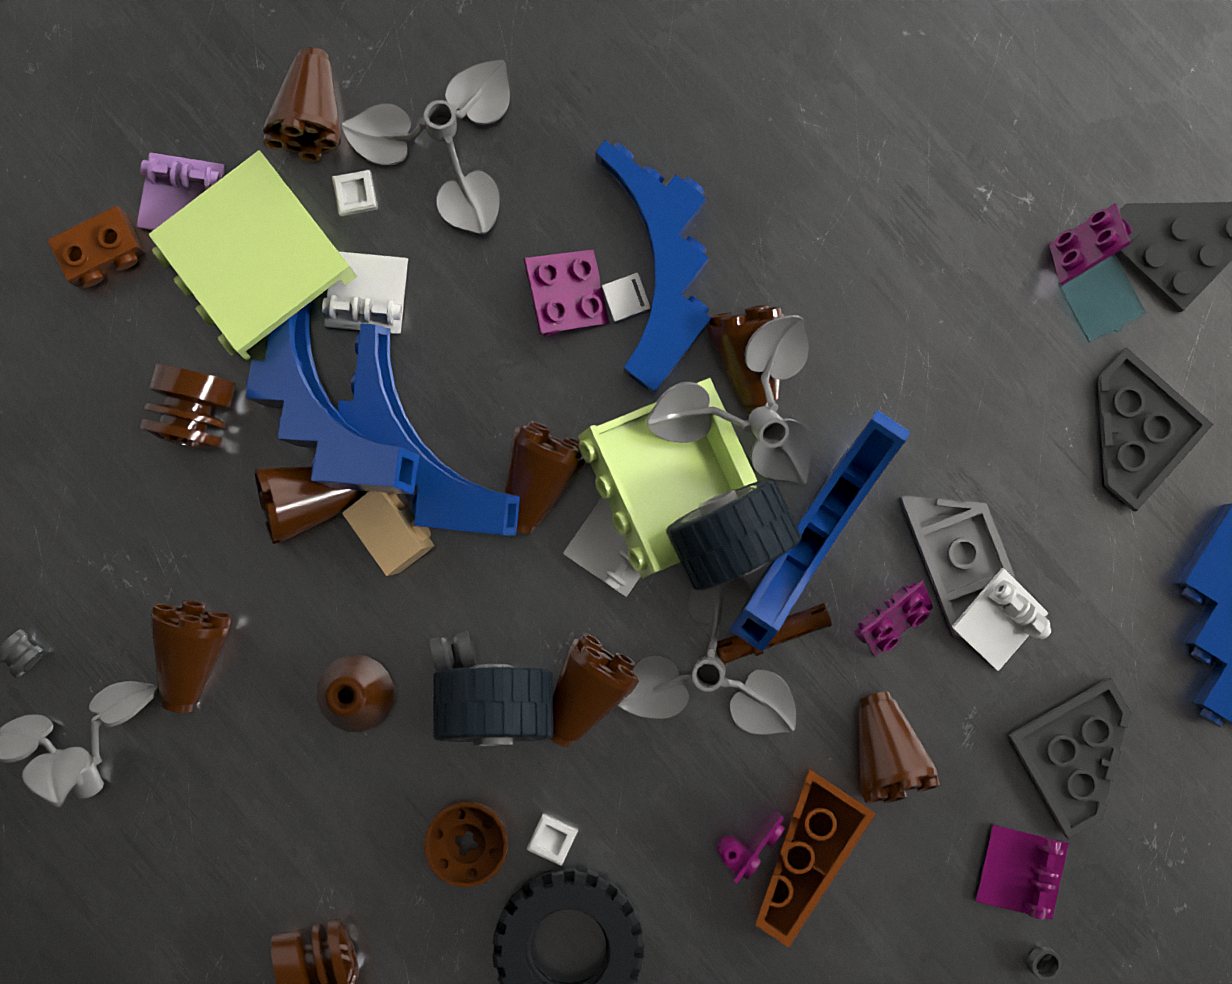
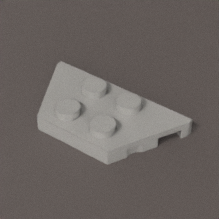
(957, 549)

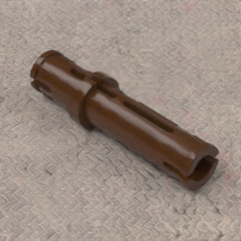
(792, 628)

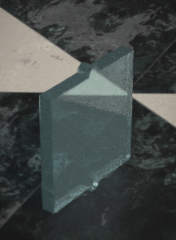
(1102, 299)

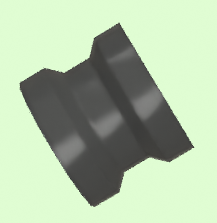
(20, 653)

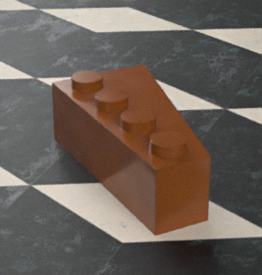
(815, 848)

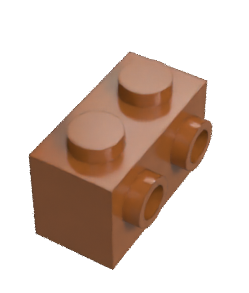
(97, 247)

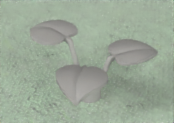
(384, 129)
(781, 444)
(761, 704)
(73, 768)

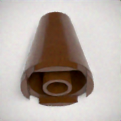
(295, 502)

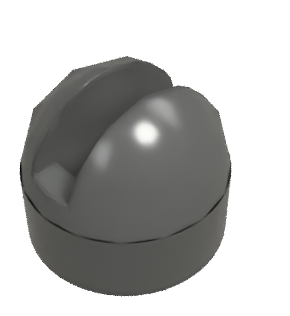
(1049, 965)

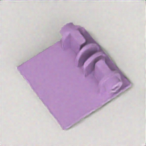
(172, 185)

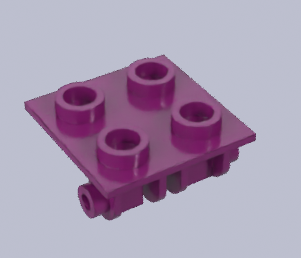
(1090, 243)
(566, 291)
(909, 609)
(744, 859)
(1022, 872)

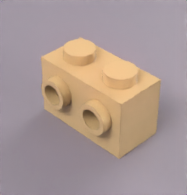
(388, 530)

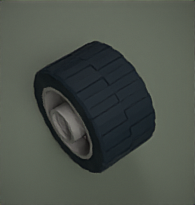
(734, 534)
(492, 705)

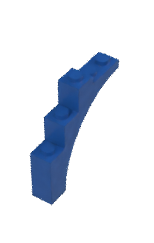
(666, 214)
(309, 419)
(442, 495)
(819, 529)
(1209, 580)

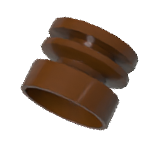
(187, 406)
(478, 863)
(325, 961)

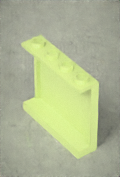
(248, 254)
(660, 480)

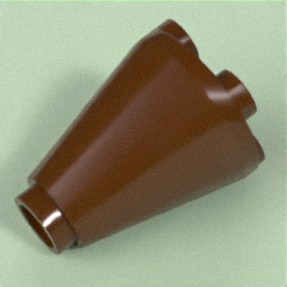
(305, 109)
(730, 340)
(540, 471)
(186, 650)
(589, 688)
(371, 691)
(890, 752)

